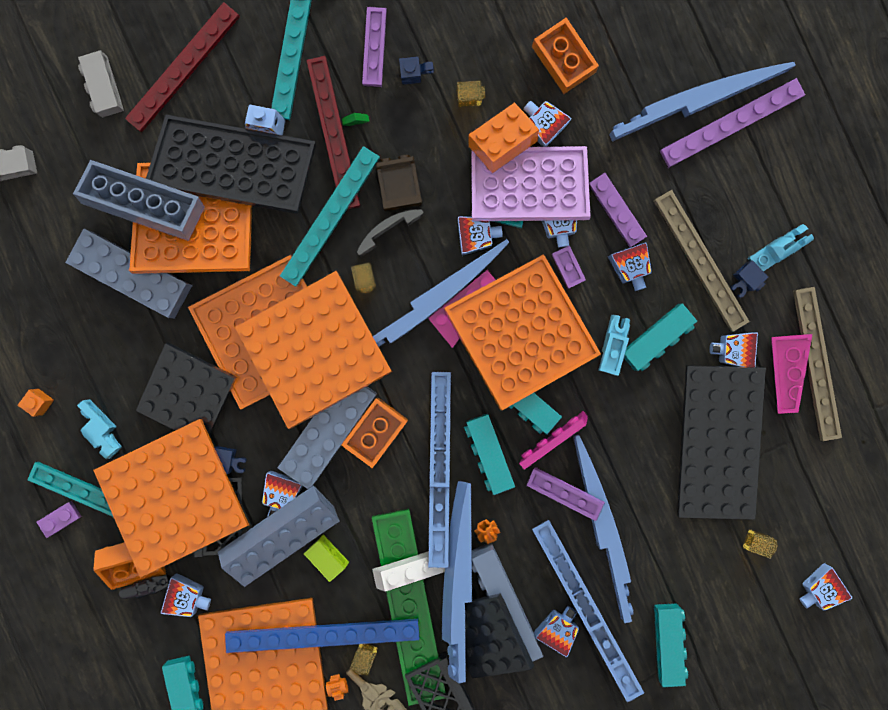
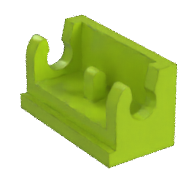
(326, 558)

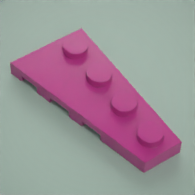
(440, 318)
(790, 364)
(557, 437)

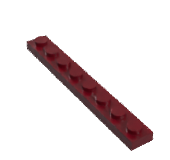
(182, 67)
(330, 120)

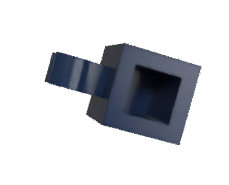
(412, 71)
(749, 278)
(228, 459)

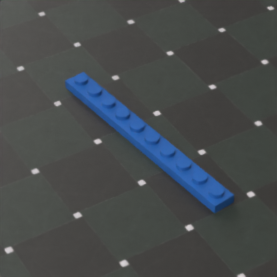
(322, 635)

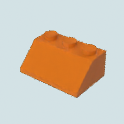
(117, 568)

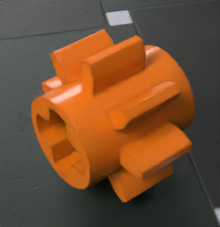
(487, 531)
(337, 687)

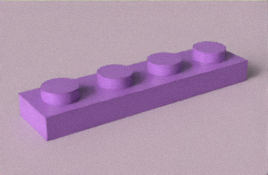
(374, 46)
(617, 210)
(565, 494)

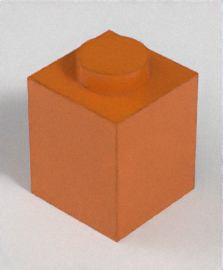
(35, 402)

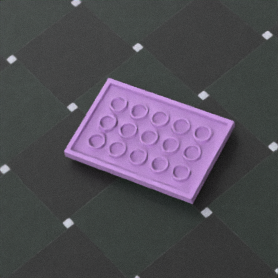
(533, 186)

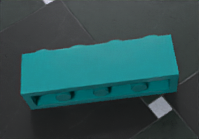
(659, 336)
(538, 412)
(490, 454)
(670, 645)
(181, 684)

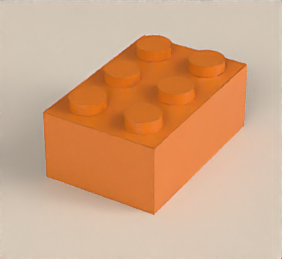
(565, 55)
(503, 137)
(374, 432)

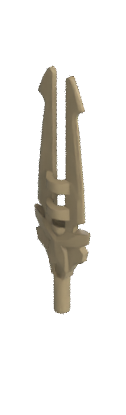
(375, 696)

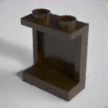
(398, 183)

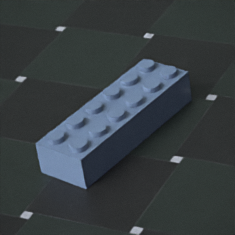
(139, 200)
(111, 266)
(324, 438)
(278, 536)
(495, 581)

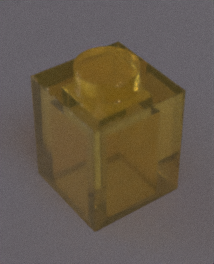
(470, 93)
(363, 277)
(760, 544)
(363, 659)

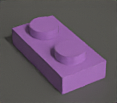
(568, 267)
(59, 519)

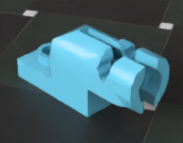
(781, 248)
(614, 345)
(98, 429)

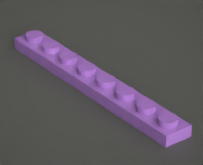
(732, 122)

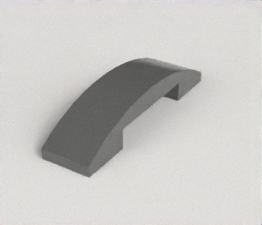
(409, 217)

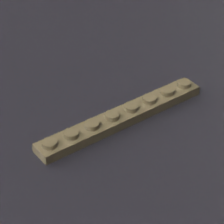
(701, 261)
(818, 365)

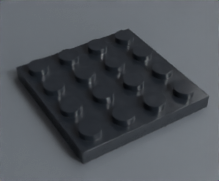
(185, 390)
(493, 639)

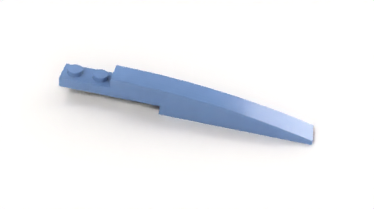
(699, 98)
(437, 297)
(439, 470)
(606, 532)
(458, 582)
(588, 611)

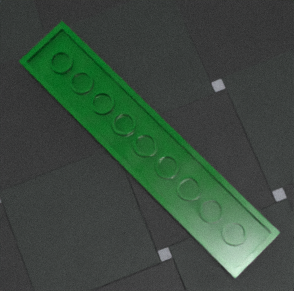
(394, 543)

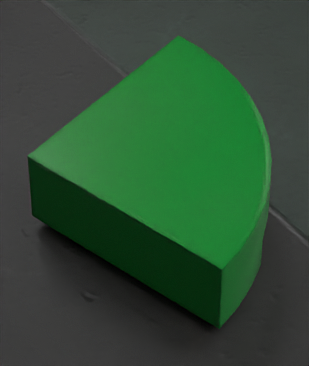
(355, 119)

